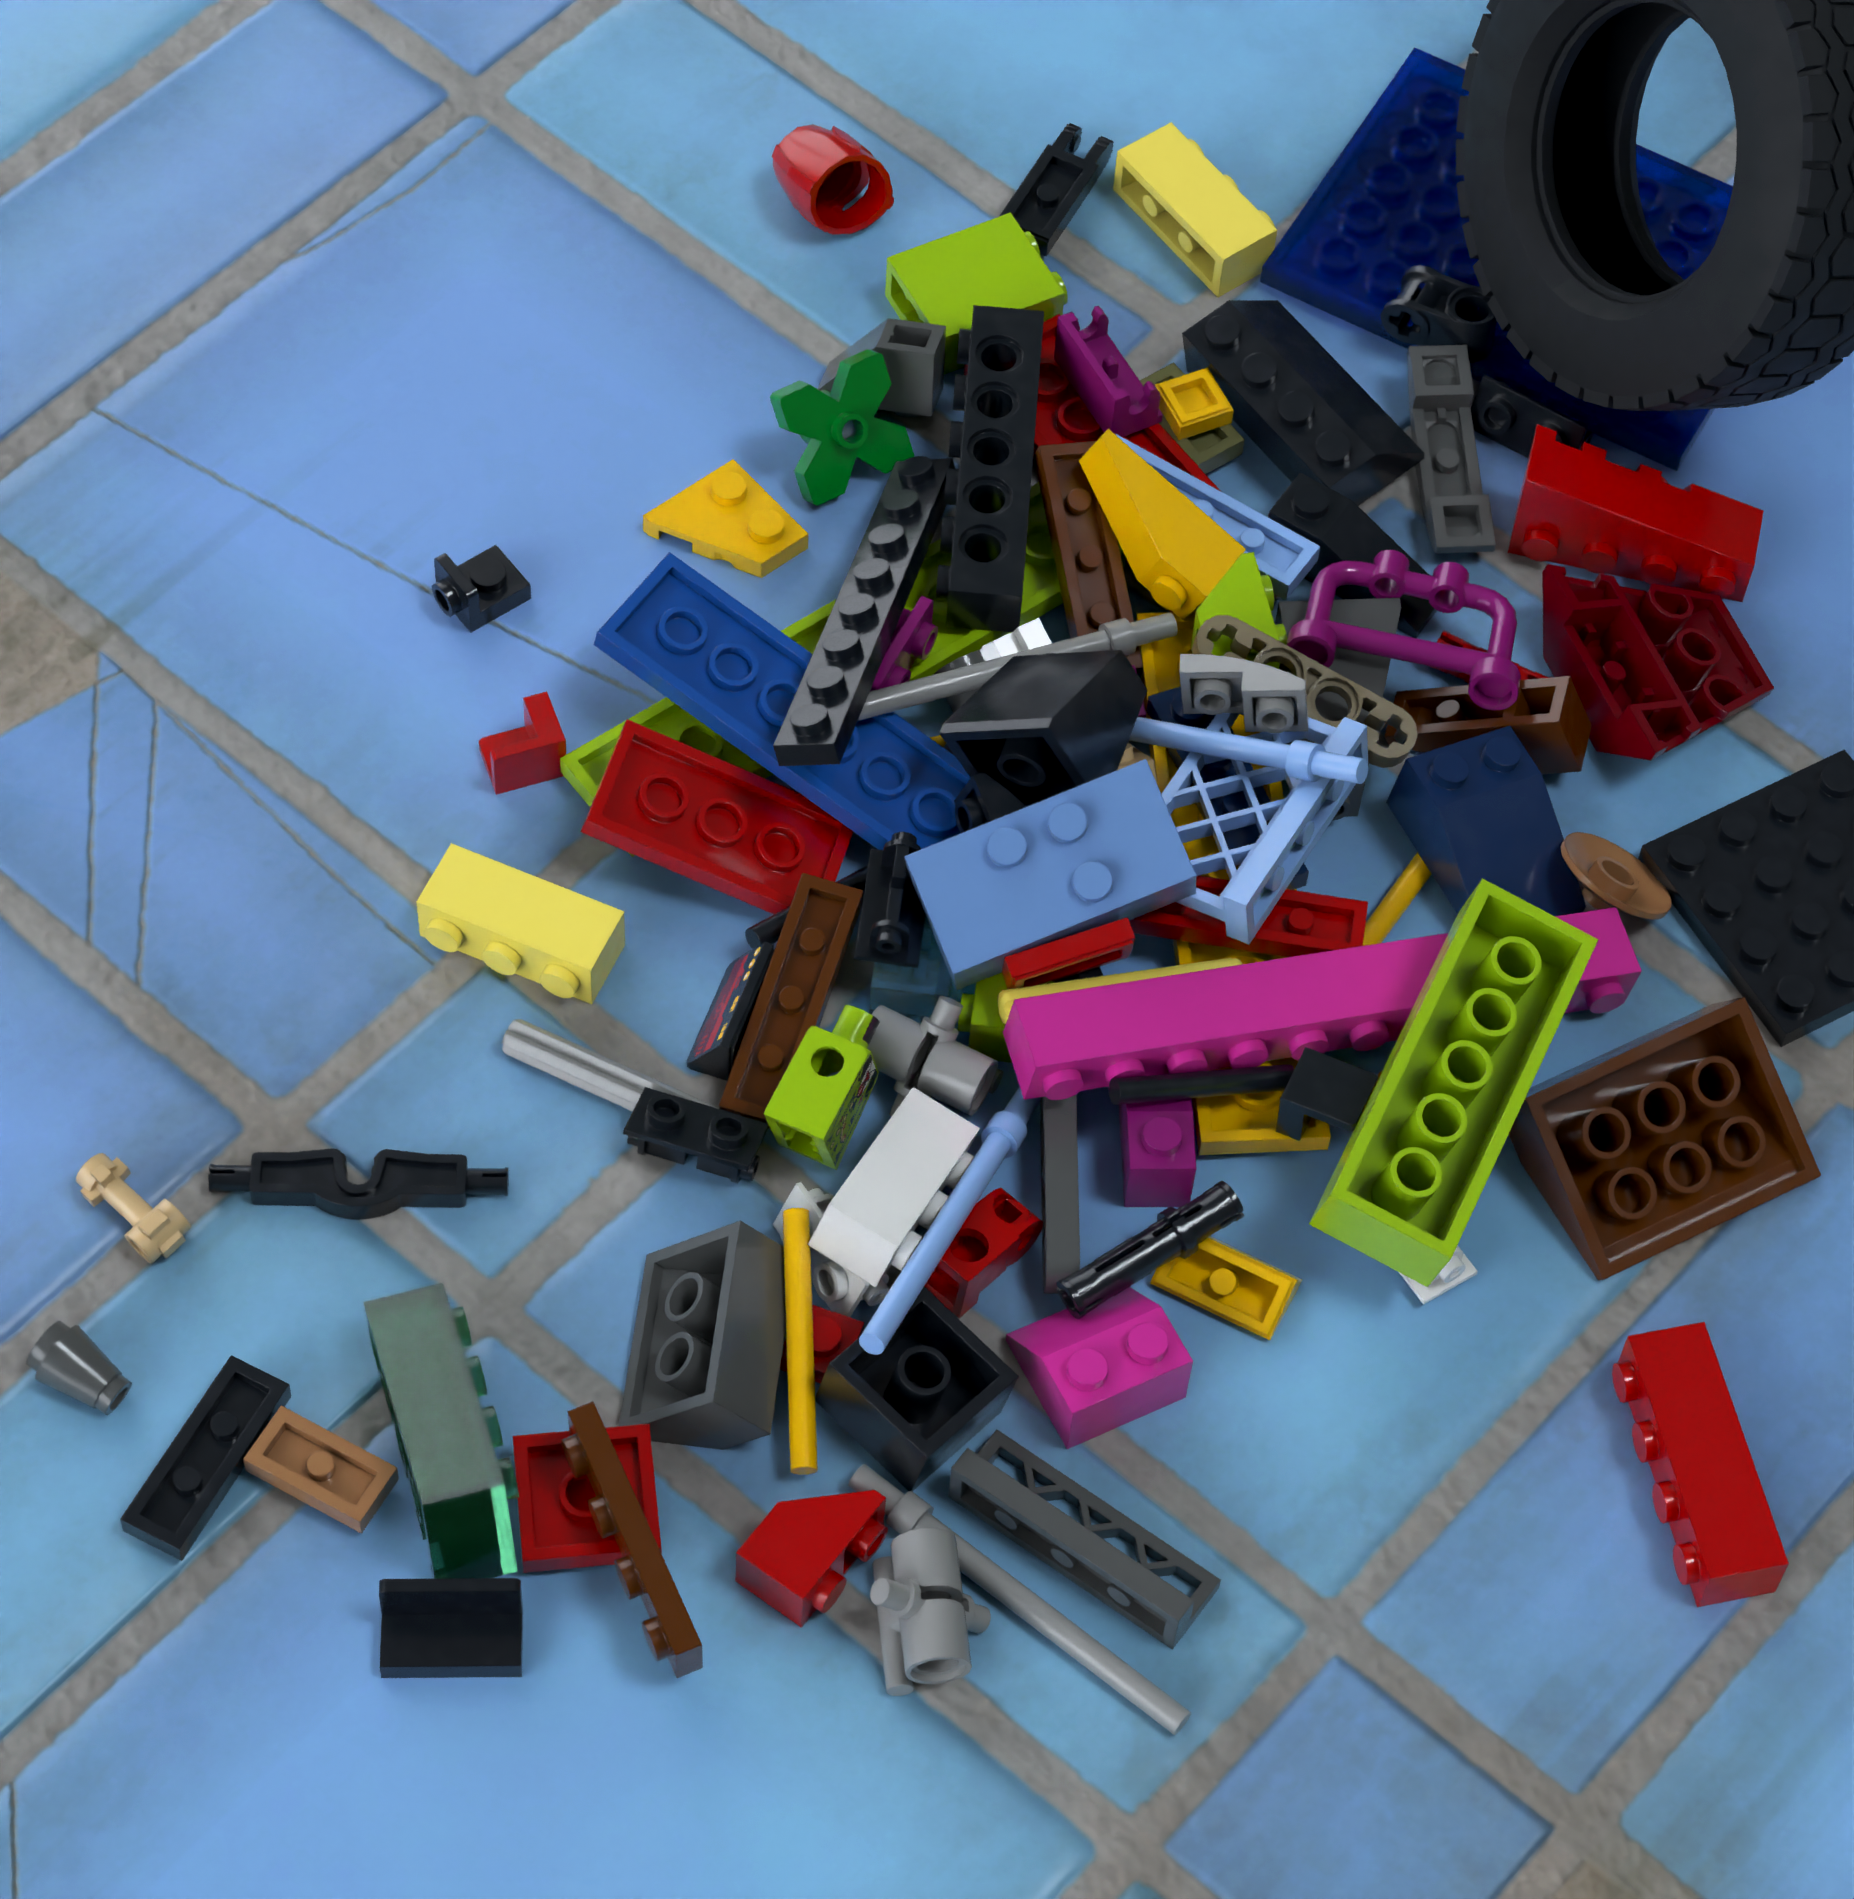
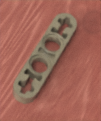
(1318, 680)

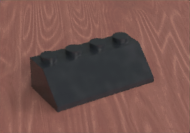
(1298, 399)

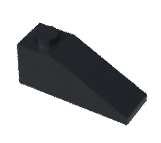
(1343, 535)

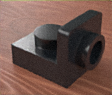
(479, 587)

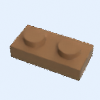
(321, 1469)

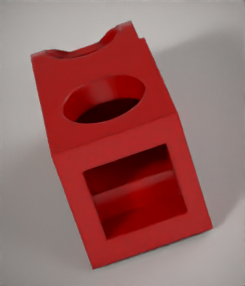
(988, 1242)

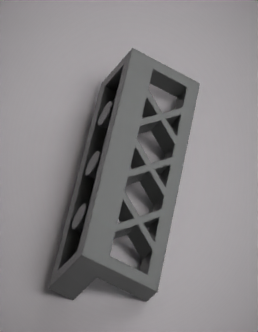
(1078, 1548)

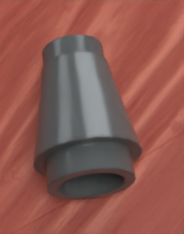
(77, 1367)

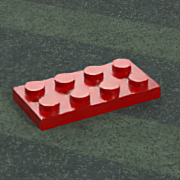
(712, 820)

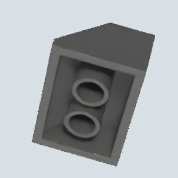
(708, 1340)

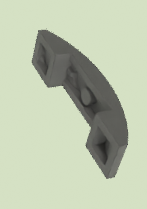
(1442, 426)

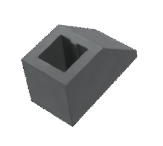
(914, 363)

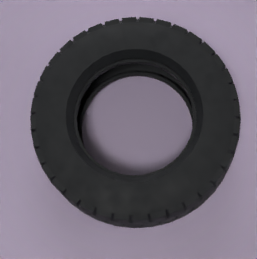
(1565, 222)

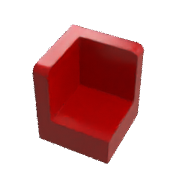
(528, 752)

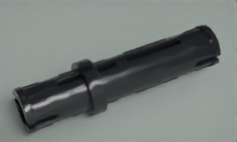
(1172, 1236)

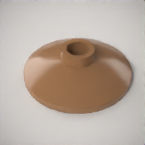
(1614, 877)

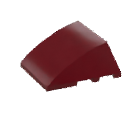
(1647, 661)

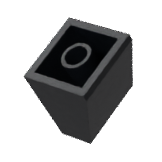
(1048, 722)

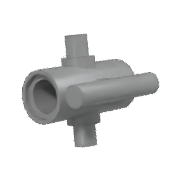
(932, 1059)
(924, 1611)

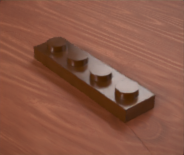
(1082, 544)
(792, 991)
(642, 1565)

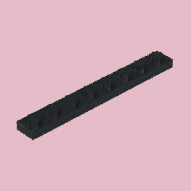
(864, 615)

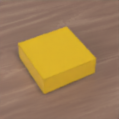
(1194, 404)

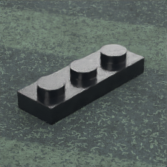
(204, 1458)

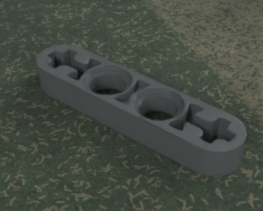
(1059, 1190)

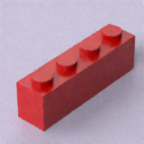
(1699, 1465)

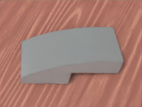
(1266, 695)

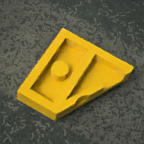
(730, 521)

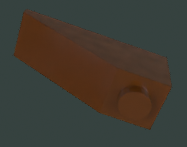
(1544, 718)

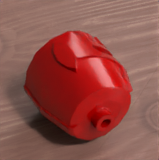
(825, 172)

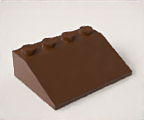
(1663, 1137)

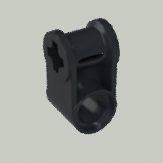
(1441, 313)

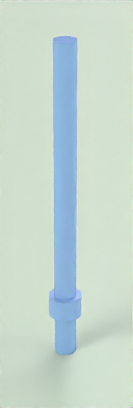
(1300, 759)
(999, 1141)

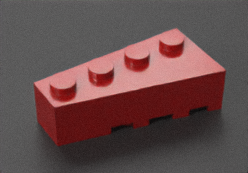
(1631, 522)

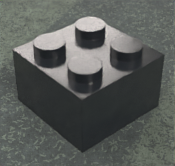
(920, 1394)

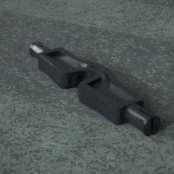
(322, 1181)

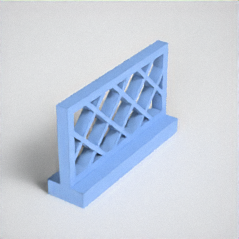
(1283, 844)

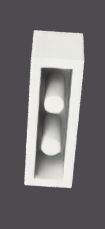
(896, 1189)

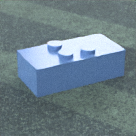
(1051, 872)

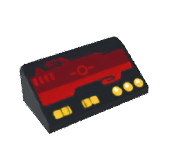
(730, 1013)

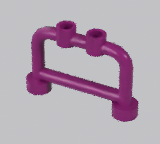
(1492, 674)

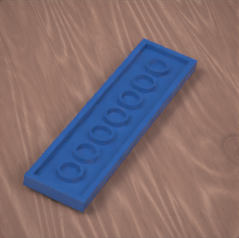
(740, 683)

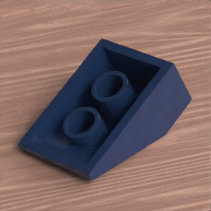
(1488, 816)

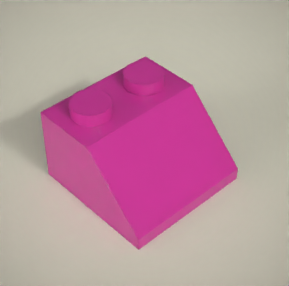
(1103, 1366)

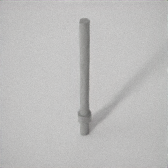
(1110, 636)
(911, 1512)

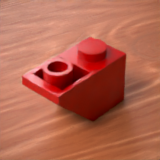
(806, 1549)

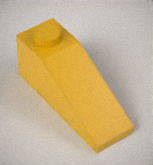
(1163, 534)

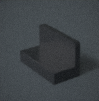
(451, 1628)

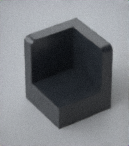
(1323, 1091)

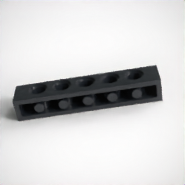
(993, 471)

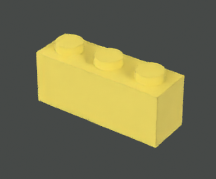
(1194, 208)
(521, 924)

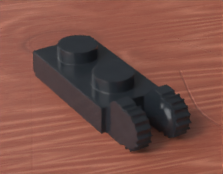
(1057, 186)

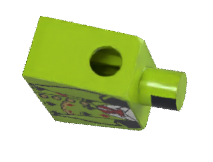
(820, 1112)

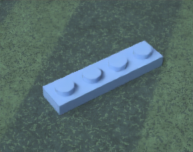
(1278, 550)

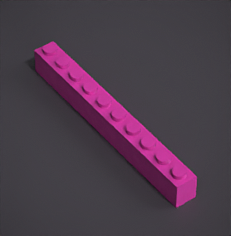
(1259, 1011)

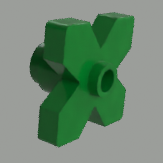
(841, 426)

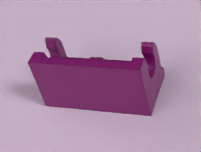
(1104, 376)

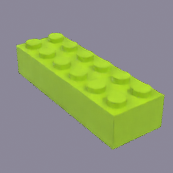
(1454, 1083)

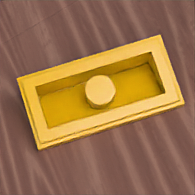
(1231, 1285)

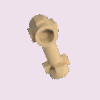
(155, 1229)

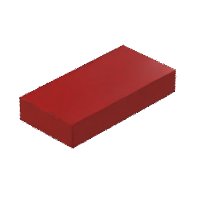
(1069, 955)

